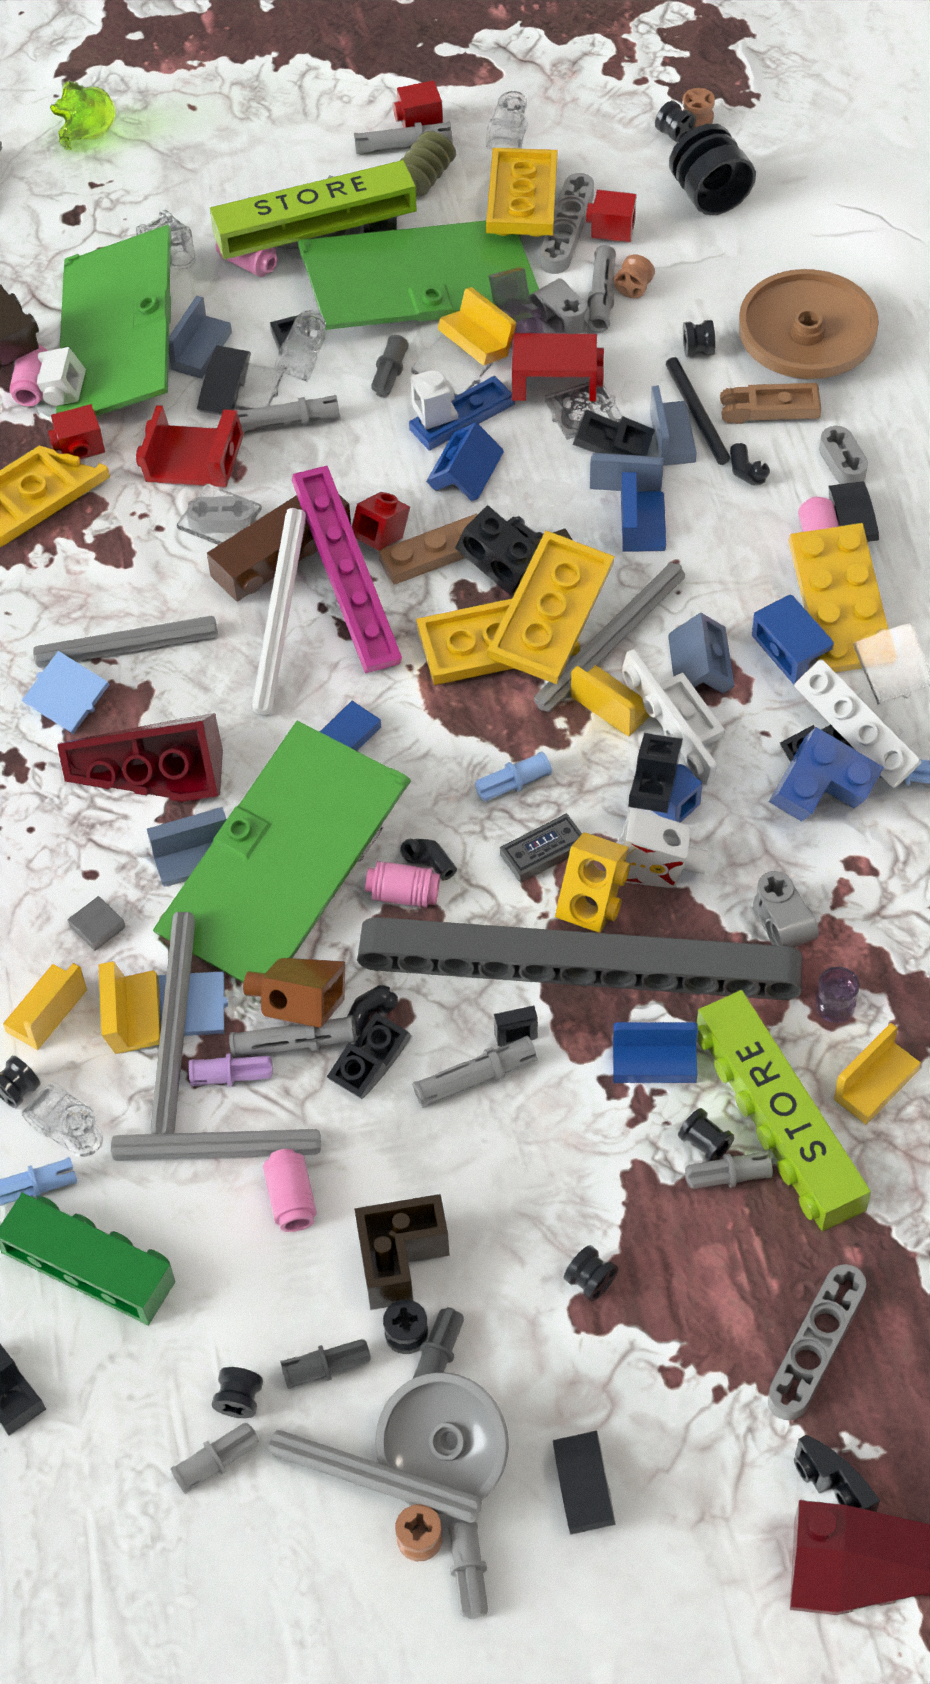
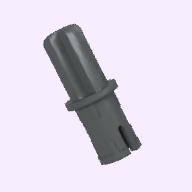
(389, 365)
(439, 1347)
(324, 1362)

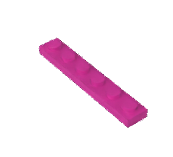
(346, 569)

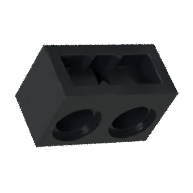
(496, 549)

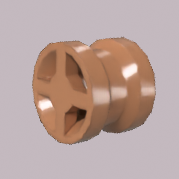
(700, 102)
(634, 276)
(419, 1543)

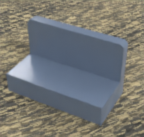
(195, 339)
(672, 430)
(608, 468)
(702, 653)
(182, 844)

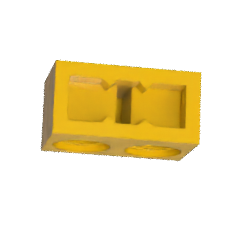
(585, 879)

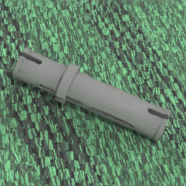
(397, 138)
(601, 297)
(289, 413)
(292, 1037)
(480, 1069)

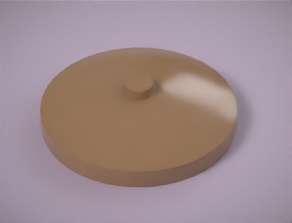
(808, 324)

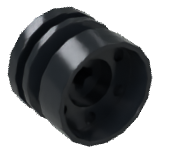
(712, 169)

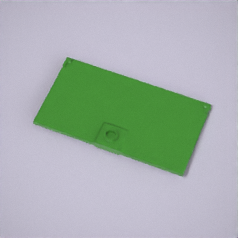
(406, 272)
(119, 320)
(284, 852)

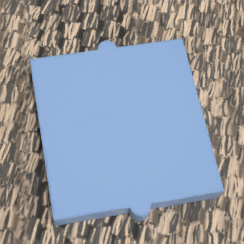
(65, 692)
(204, 1003)

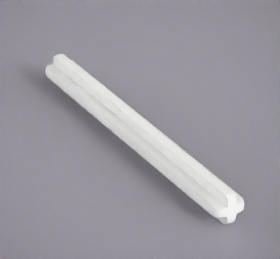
(278, 612)

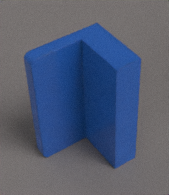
(467, 461)
(641, 517)
(790, 636)
(655, 1052)

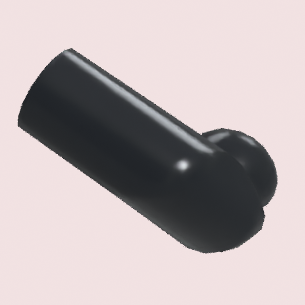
(743, 469)
(428, 853)
(365, 1004)

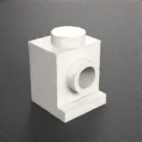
(60, 376)
(433, 398)

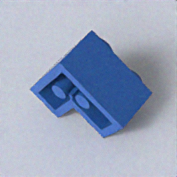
(821, 767)

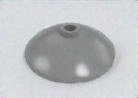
(416, 1425)

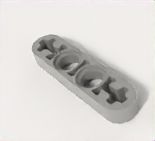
(567, 222)
(815, 1340)

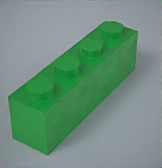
(86, 1257)

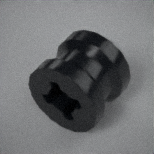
(674, 120)
(698, 338)
(16, 1081)
(590, 1273)
(406, 1337)
(237, 1392)

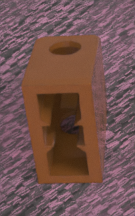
(299, 990)

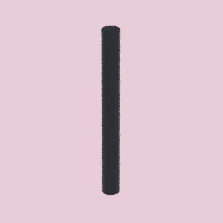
(697, 411)

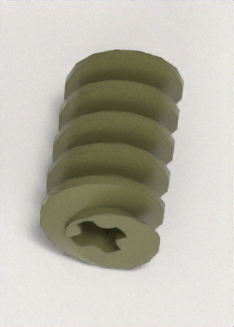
(428, 159)

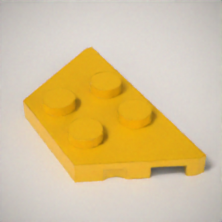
(41, 486)

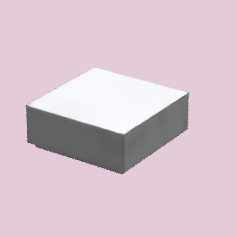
(96, 923)

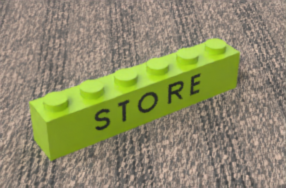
(313, 209)
(782, 1112)

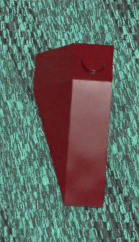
(160, 759)
(855, 1558)

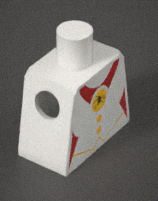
(659, 850)

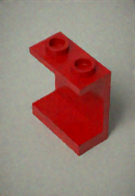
(556, 357)
(189, 453)

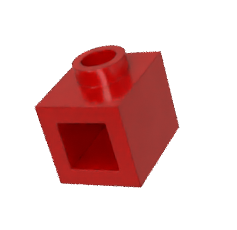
(418, 104)
(612, 215)
(76, 432)
(380, 520)

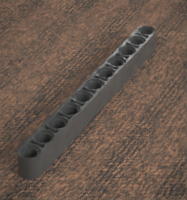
(580, 958)

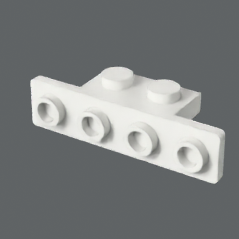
(679, 712)
(856, 721)

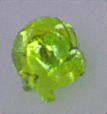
(86, 112)

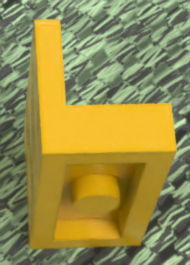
(479, 328)
(608, 699)
(46, 1005)
(129, 1008)
(875, 1076)

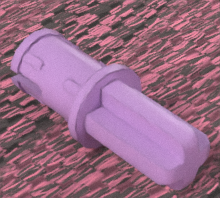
(229, 1070)

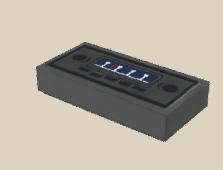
(540, 848)

